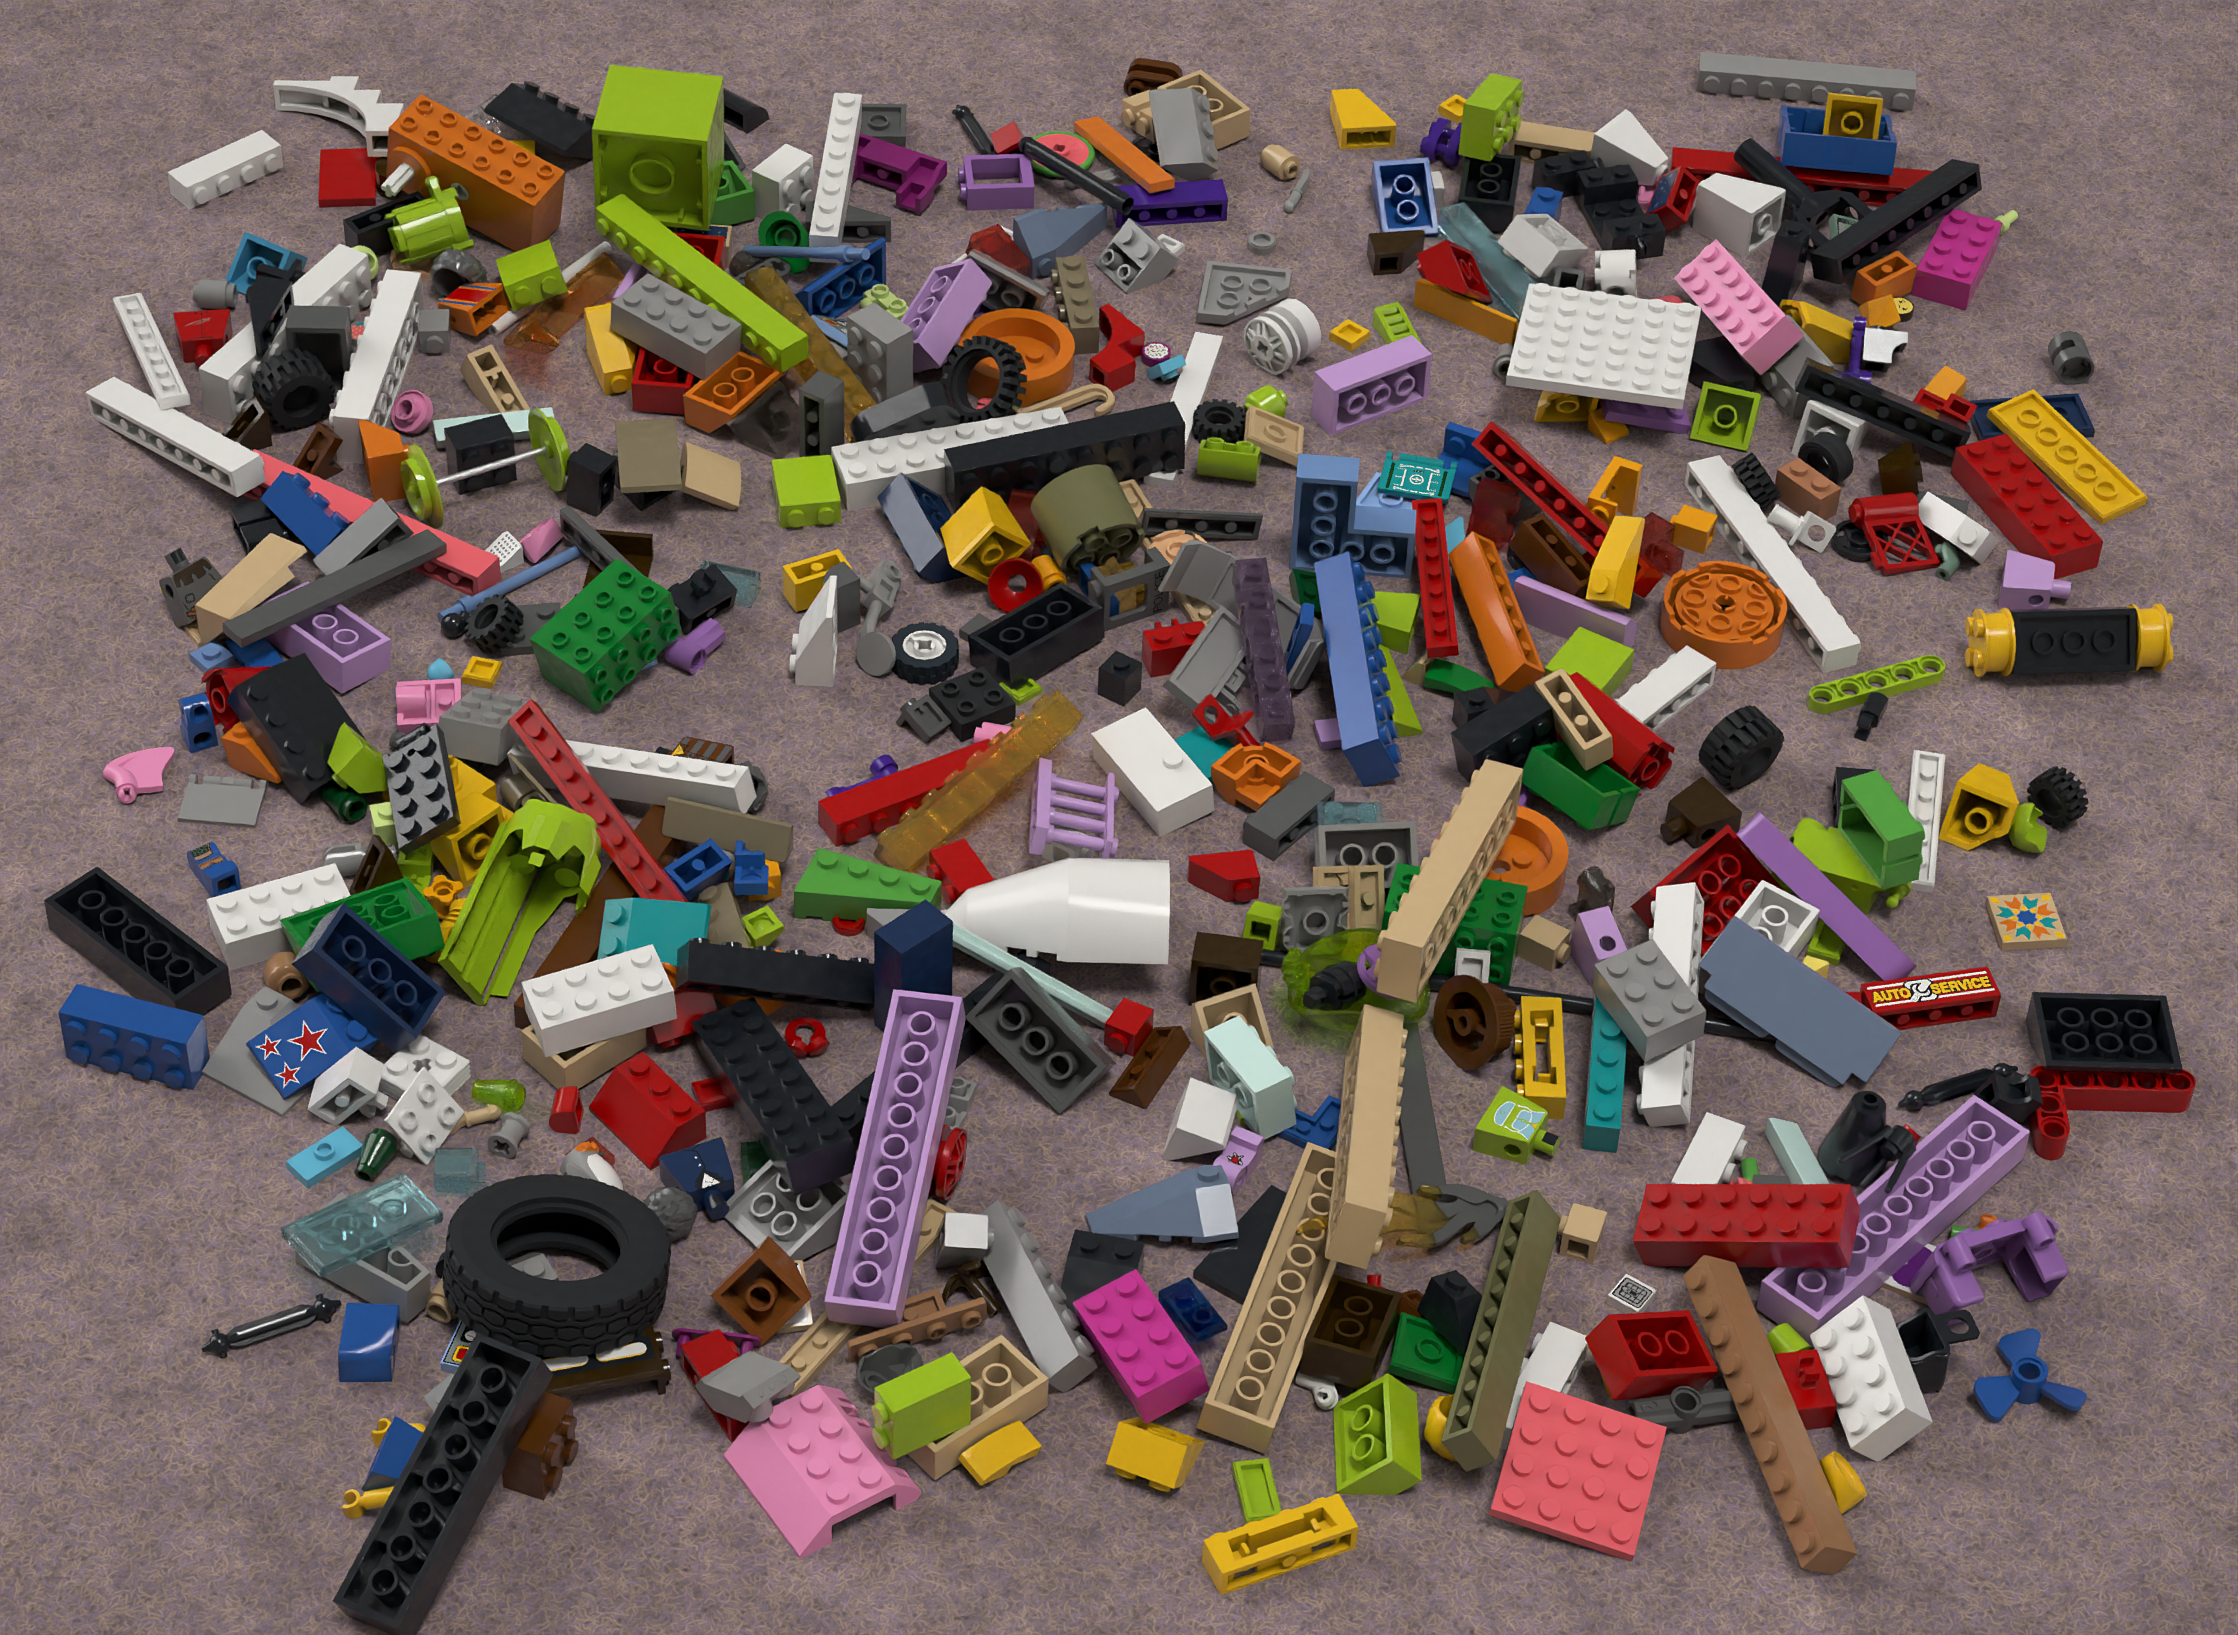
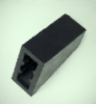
(1787, 261)
(1719, 363)

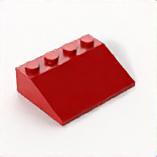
(1725, 878)

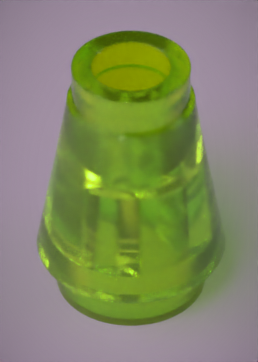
(504, 1093)

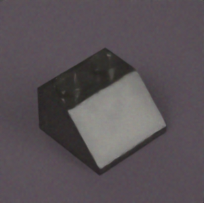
(769, 423)

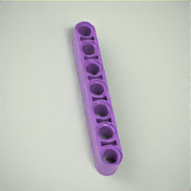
(1821, 893)

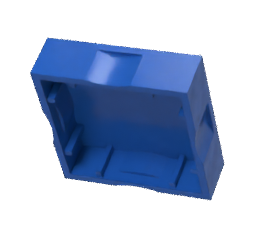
(1804, 145)

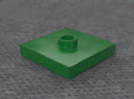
(1424, 1354)

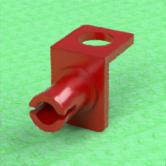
(1225, 725)

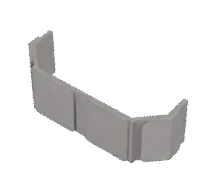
(1207, 576)

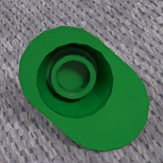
(785, 230)

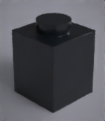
(1119, 678)

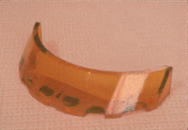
(549, 320)

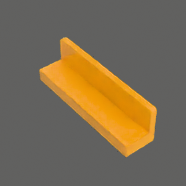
(1465, 312)

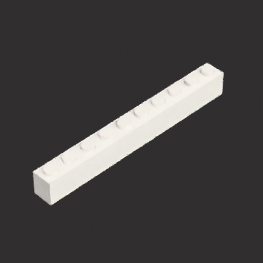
(1762, 548)

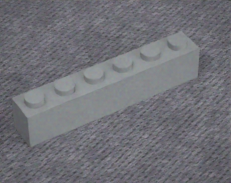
(1036, 1300)

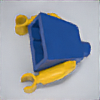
(395, 1444)

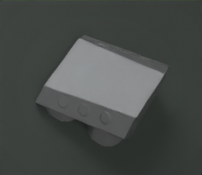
(1312, 914)
(747, 1386)

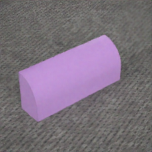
(1564, 613)

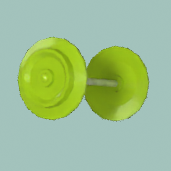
(548, 448)

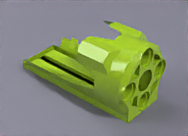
(534, 837)

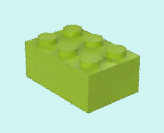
(1491, 117)

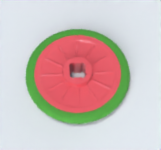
(1069, 146)

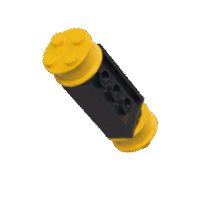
(2069, 640)

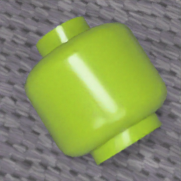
(1267, 399)

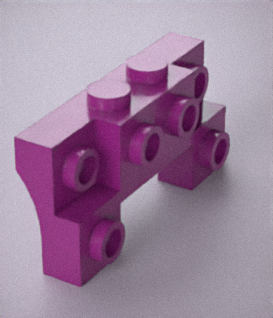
(900, 169)

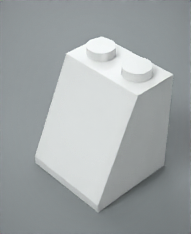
(1738, 212)

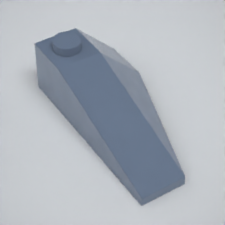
(1056, 233)
(1187, 1204)

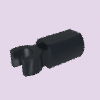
(1871, 714)

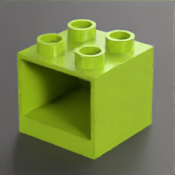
(660, 143)

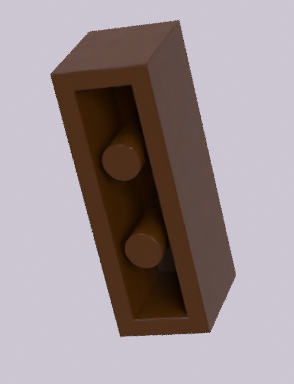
(1551, 556)

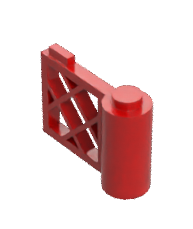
(1889, 515)

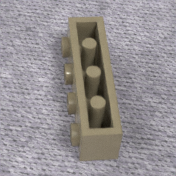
(1076, 302)

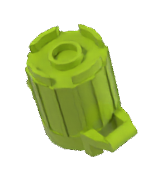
(429, 226)

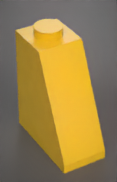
(1360, 121)

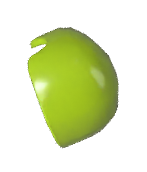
(2025, 831)

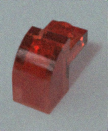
(1658, 545)

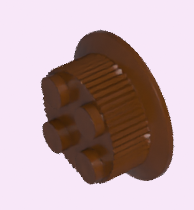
(1473, 1021)

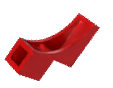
(1116, 364)

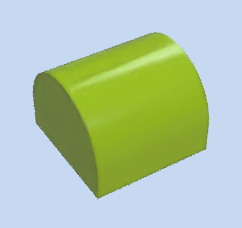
(1786, 1339)

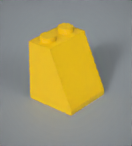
(982, 535)

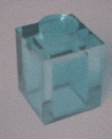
(458, 1171)

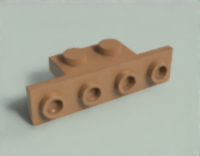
(922, 1319)

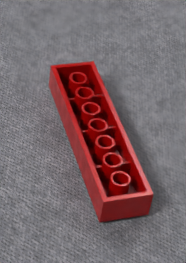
(657, 382)

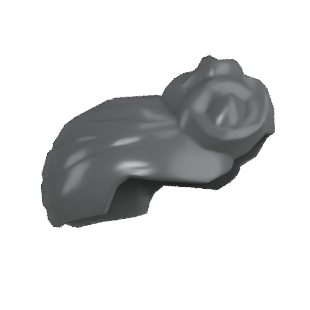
(886, 1365)

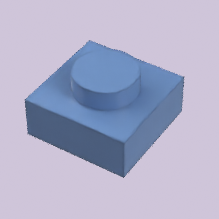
(211, 656)

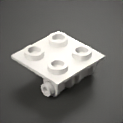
(423, 1117)

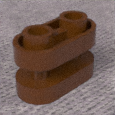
(1149, 74)

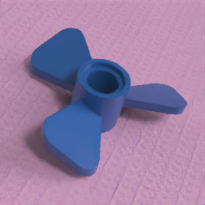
(2025, 1381)

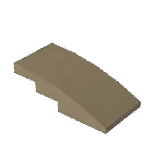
(648, 455)

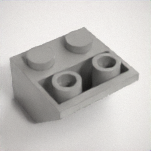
(1136, 258)

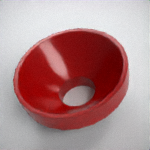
(999, 588)

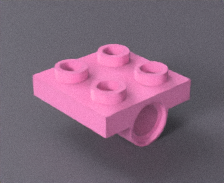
(424, 701)

